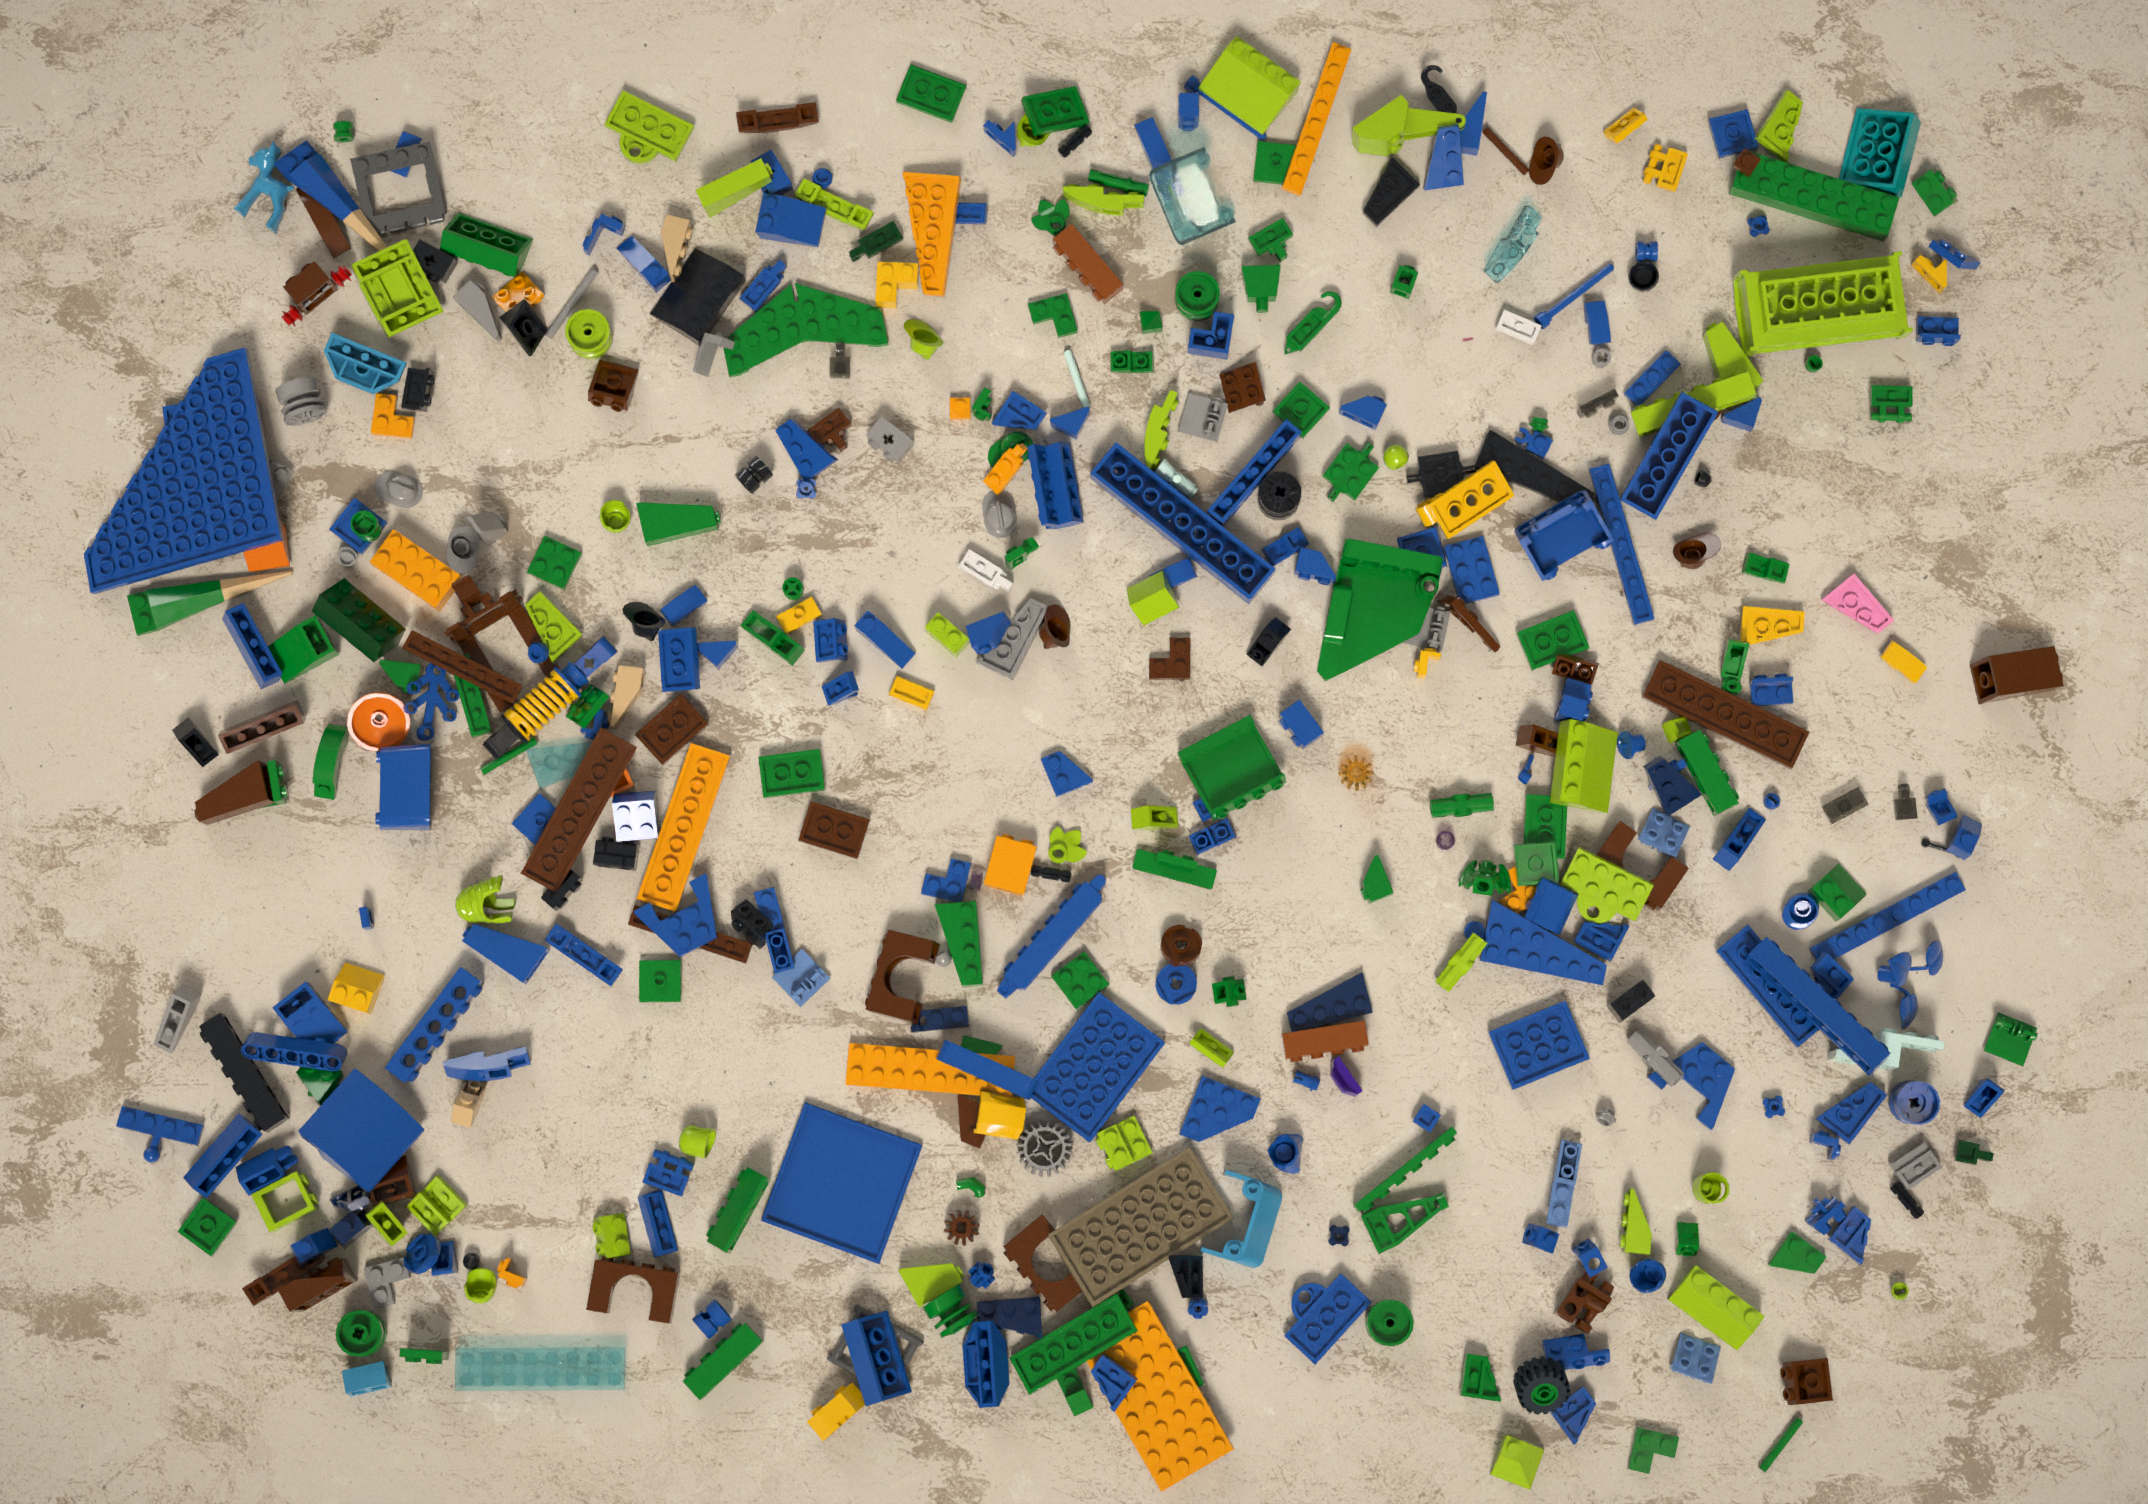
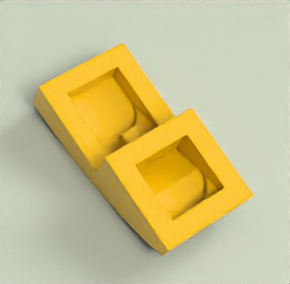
(1903, 661)

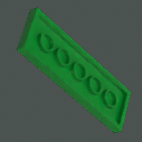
(1073, 1344)

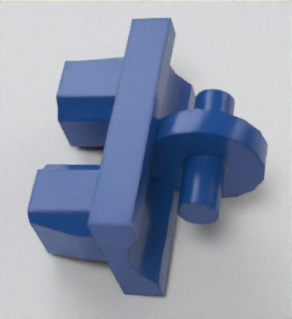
(1823, 1212)

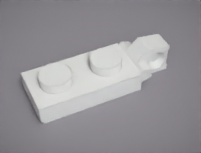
(984, 571)

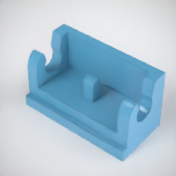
(366, 1379)

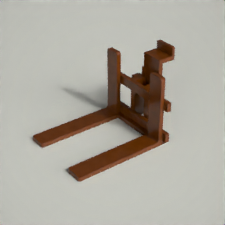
(470, 597)

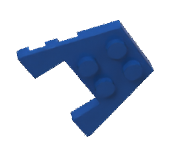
(687, 928)
(1707, 1075)

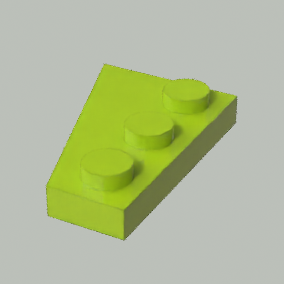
(552, 626)

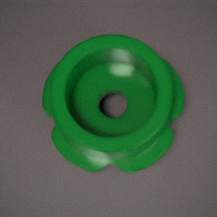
(1539, 424)
(1733, 681)

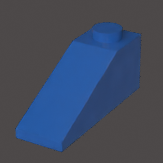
(1471, 134)
(644, 264)
(884, 639)
(1739, 839)

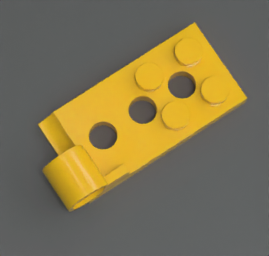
(1438, 507)

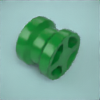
(343, 131)
(790, 586)

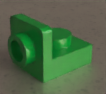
(983, 401)

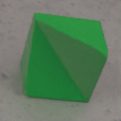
(1150, 321)

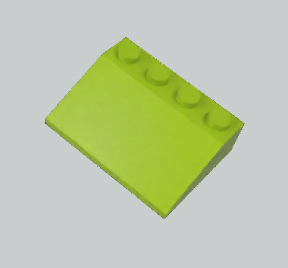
(1250, 85)
(1583, 766)

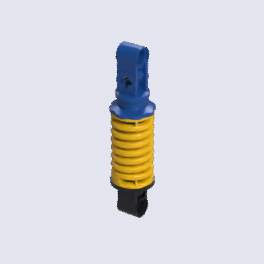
(540, 706)

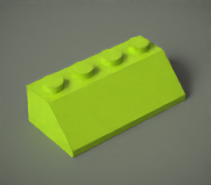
(1716, 1307)

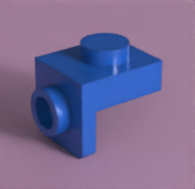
(600, 721)
(1940, 807)
(1824, 1139)
(1540, 1238)

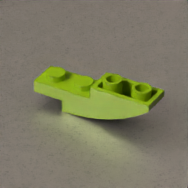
(1093, 199)
(1155, 437)

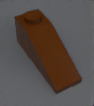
(1537, 739)

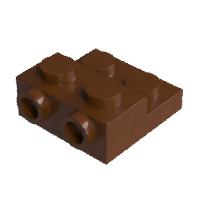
(612, 385)
(1806, 1381)

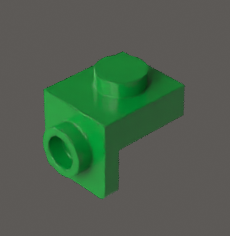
(1687, 1239)

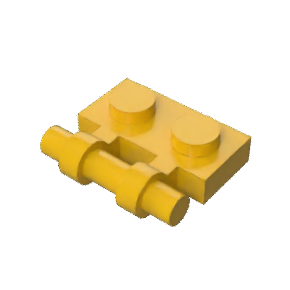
(1671, 170)

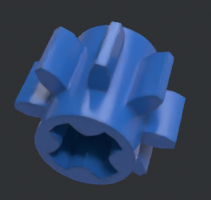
(981, 1275)

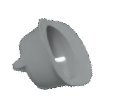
(398, 489)
(999, 514)
(462, 549)

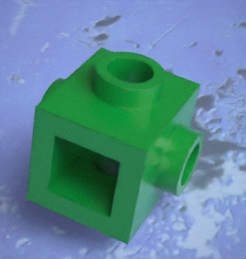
(1229, 991)

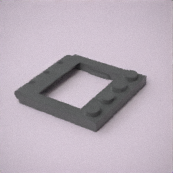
(393, 160)

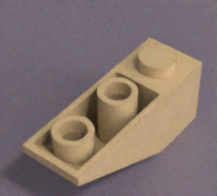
(674, 237)
(628, 688)

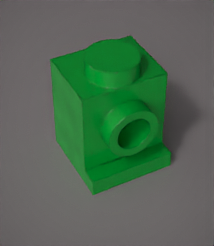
(1408, 273)

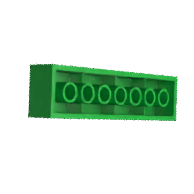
(1817, 197)

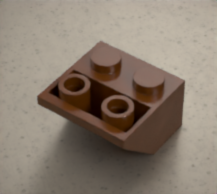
(395, 1185)

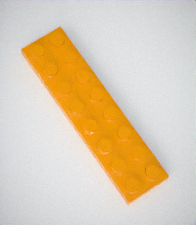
(683, 827)
(915, 1070)

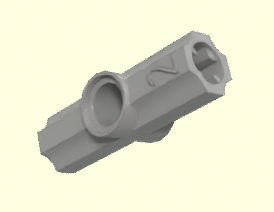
(1655, 1058)

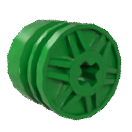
(950, 1311)

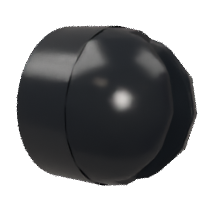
(1702, 479)
(475, 1263)

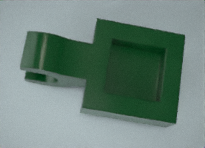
(1969, 1153)

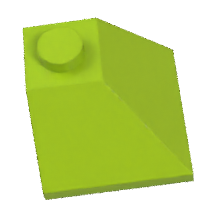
(1517, 1462)

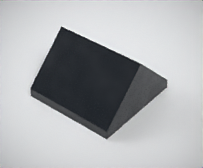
(524, 326)

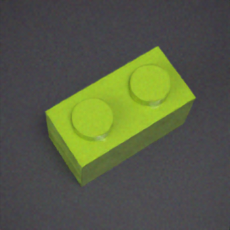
(947, 635)

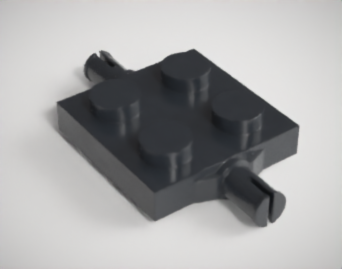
(1439, 472)

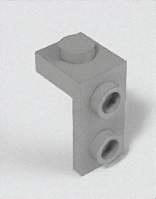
(708, 349)

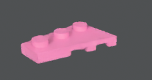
(1859, 604)

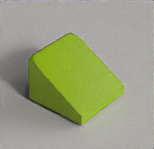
(1676, 729)

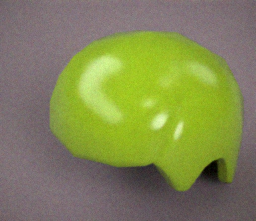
(614, 516)

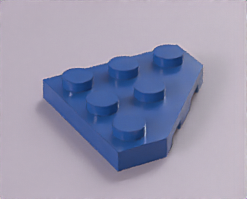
(1217, 1110)

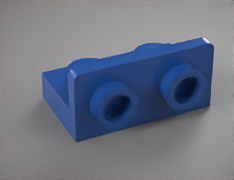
(1937, 330)
(830, 640)
(1771, 691)

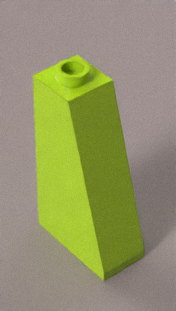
(734, 187)
(1727, 355)

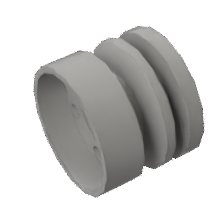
(300, 401)

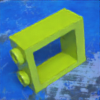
(266, 1211)

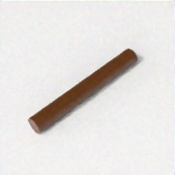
(1505, 151)

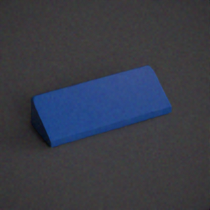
(657, 1223)

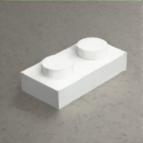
(1518, 327)

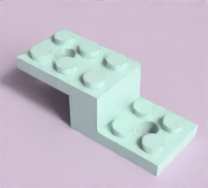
(1894, 1043)

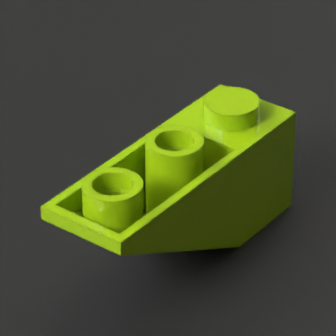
(1636, 1229)

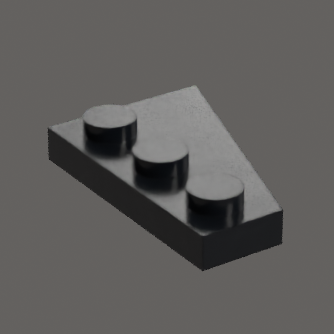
(1390, 192)

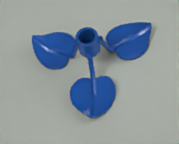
(1897, 975)

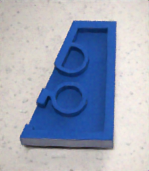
(804, 451)
(1853, 1112)

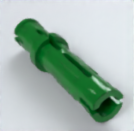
(1114, 181)

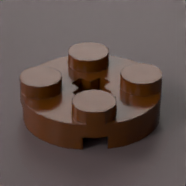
(1186, 936)

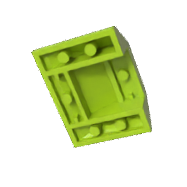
(396, 288)

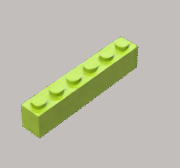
(1719, 396)

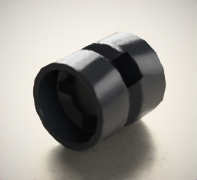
(746, 476)

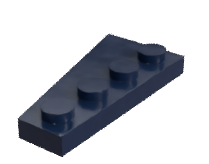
(1335, 1005)

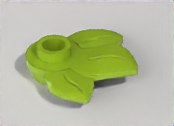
(1068, 844)

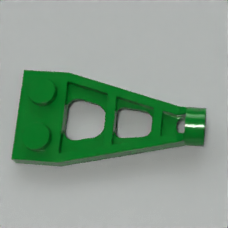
(1379, 1229)

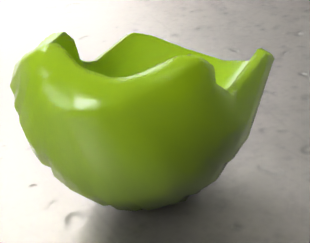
(480, 1285)

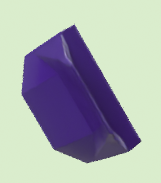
(1343, 1078)

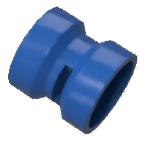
(1646, 251)

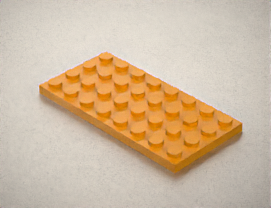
(1165, 1406)

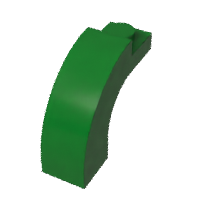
(328, 759)

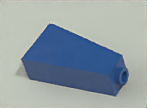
(508, 952)

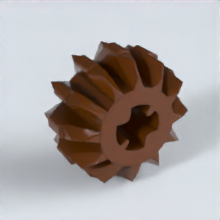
(954, 1227)

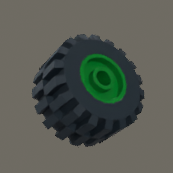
(1541, 1385)

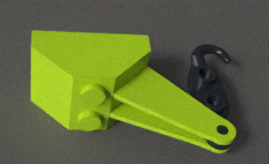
(1395, 122)

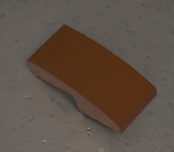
(1575, 667)

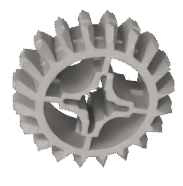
(1052, 1164)

